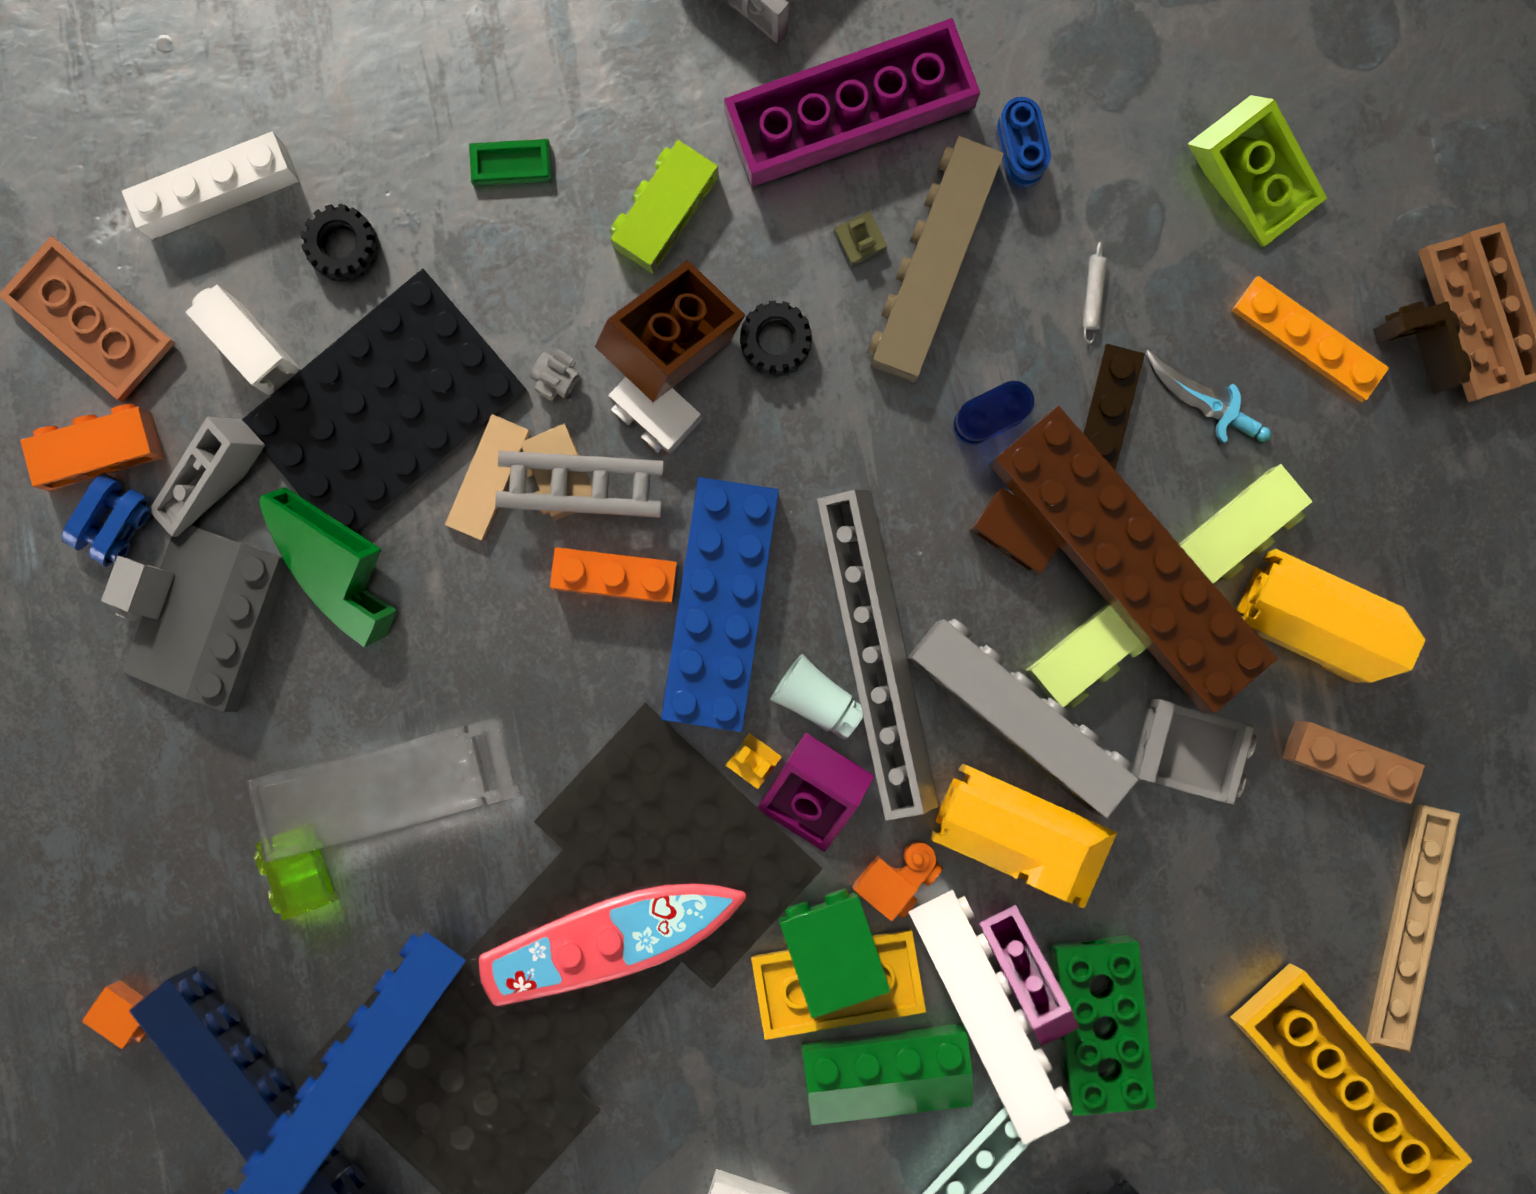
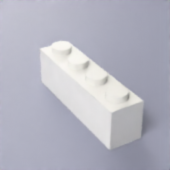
(210, 186)

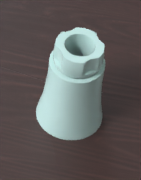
(818, 699)

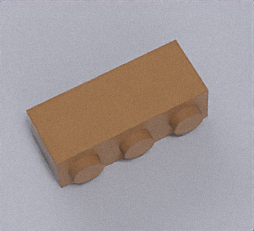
(1353, 762)

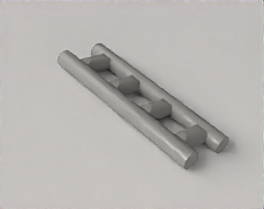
(558, 498)

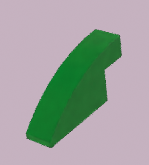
(328, 564)

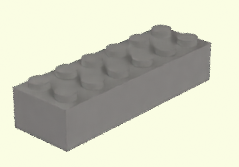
(1022, 719)

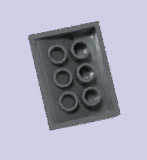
(209, 620)

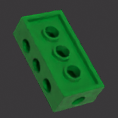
(1126, 1039)

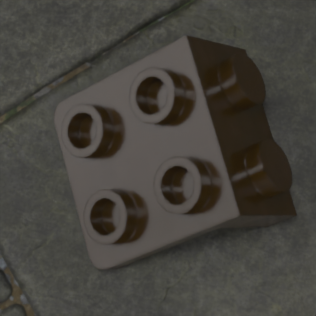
(1437, 338)

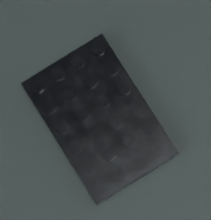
(384, 404)

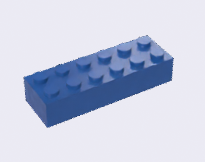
(720, 604)

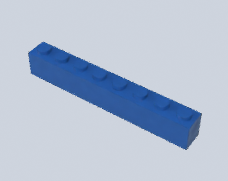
(352, 1069)

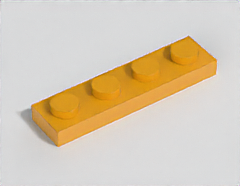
(1310, 339)

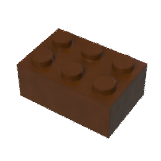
(669, 330)

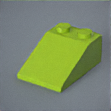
(1258, 168)

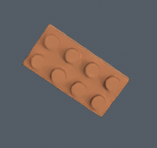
(86, 319)

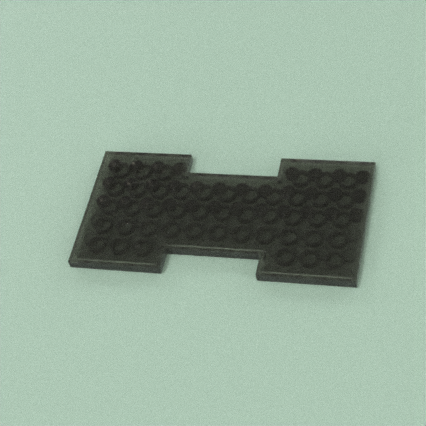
(489, 1089)

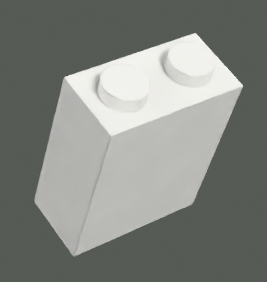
(242, 339)

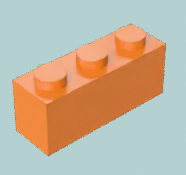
(91, 447)
(614, 575)

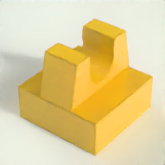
(753, 760)

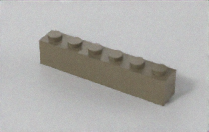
(936, 259)

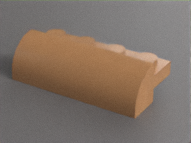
(1492, 306)

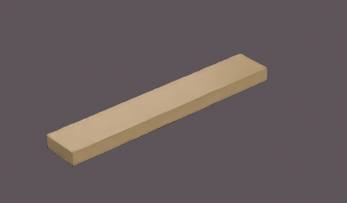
(1412, 928)

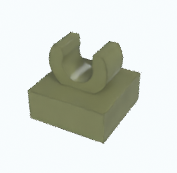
(860, 238)

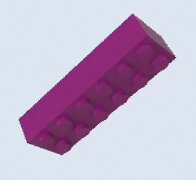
(852, 102)

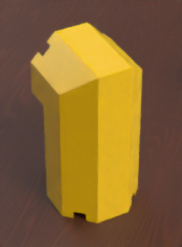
(1329, 620)
(1023, 835)

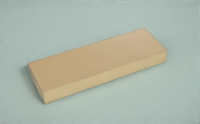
(475, 501)

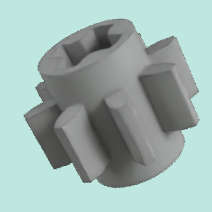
(555, 375)

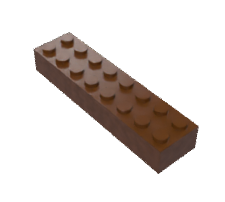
(1133, 561)

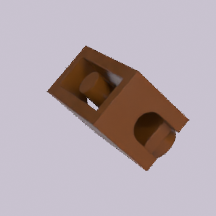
(1015, 532)

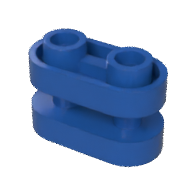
(1023, 141)
(127, 515)

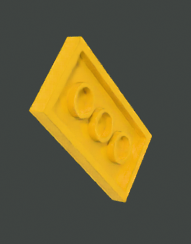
(785, 1008)

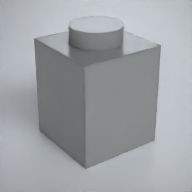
(137, 589)

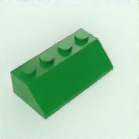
(888, 1074)

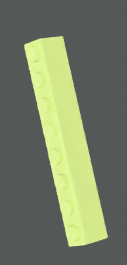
(1217, 550)

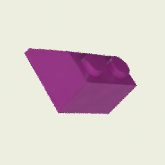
(815, 792)

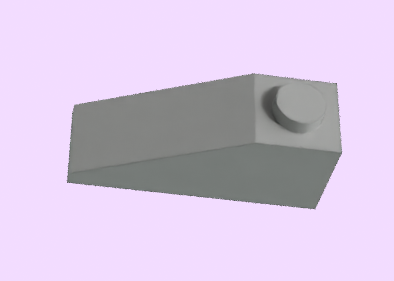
(206, 472)

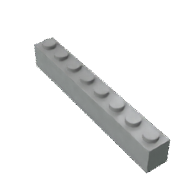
(878, 654)

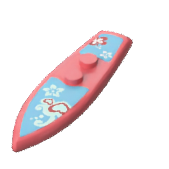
(606, 941)

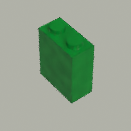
(833, 953)

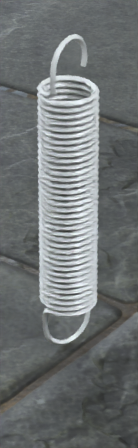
(1094, 292)

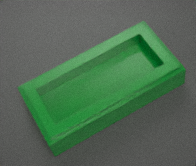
(510, 162)

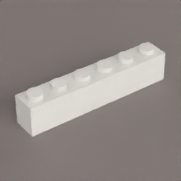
(989, 1017)

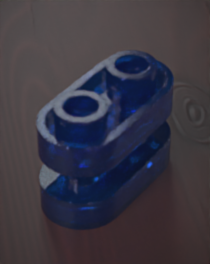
(993, 413)

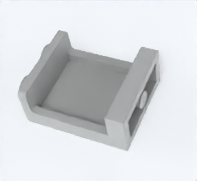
(1194, 751)

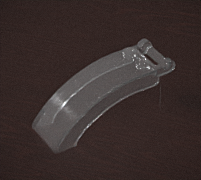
(379, 790)

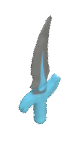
(1208, 402)

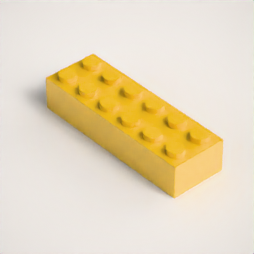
(1349, 1086)

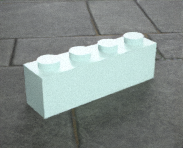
(982, 1159)

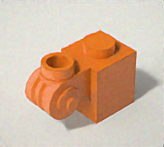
(893, 888)

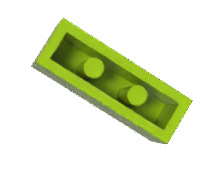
(663, 205)

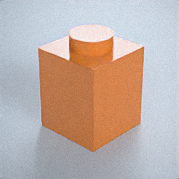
(112, 1017)

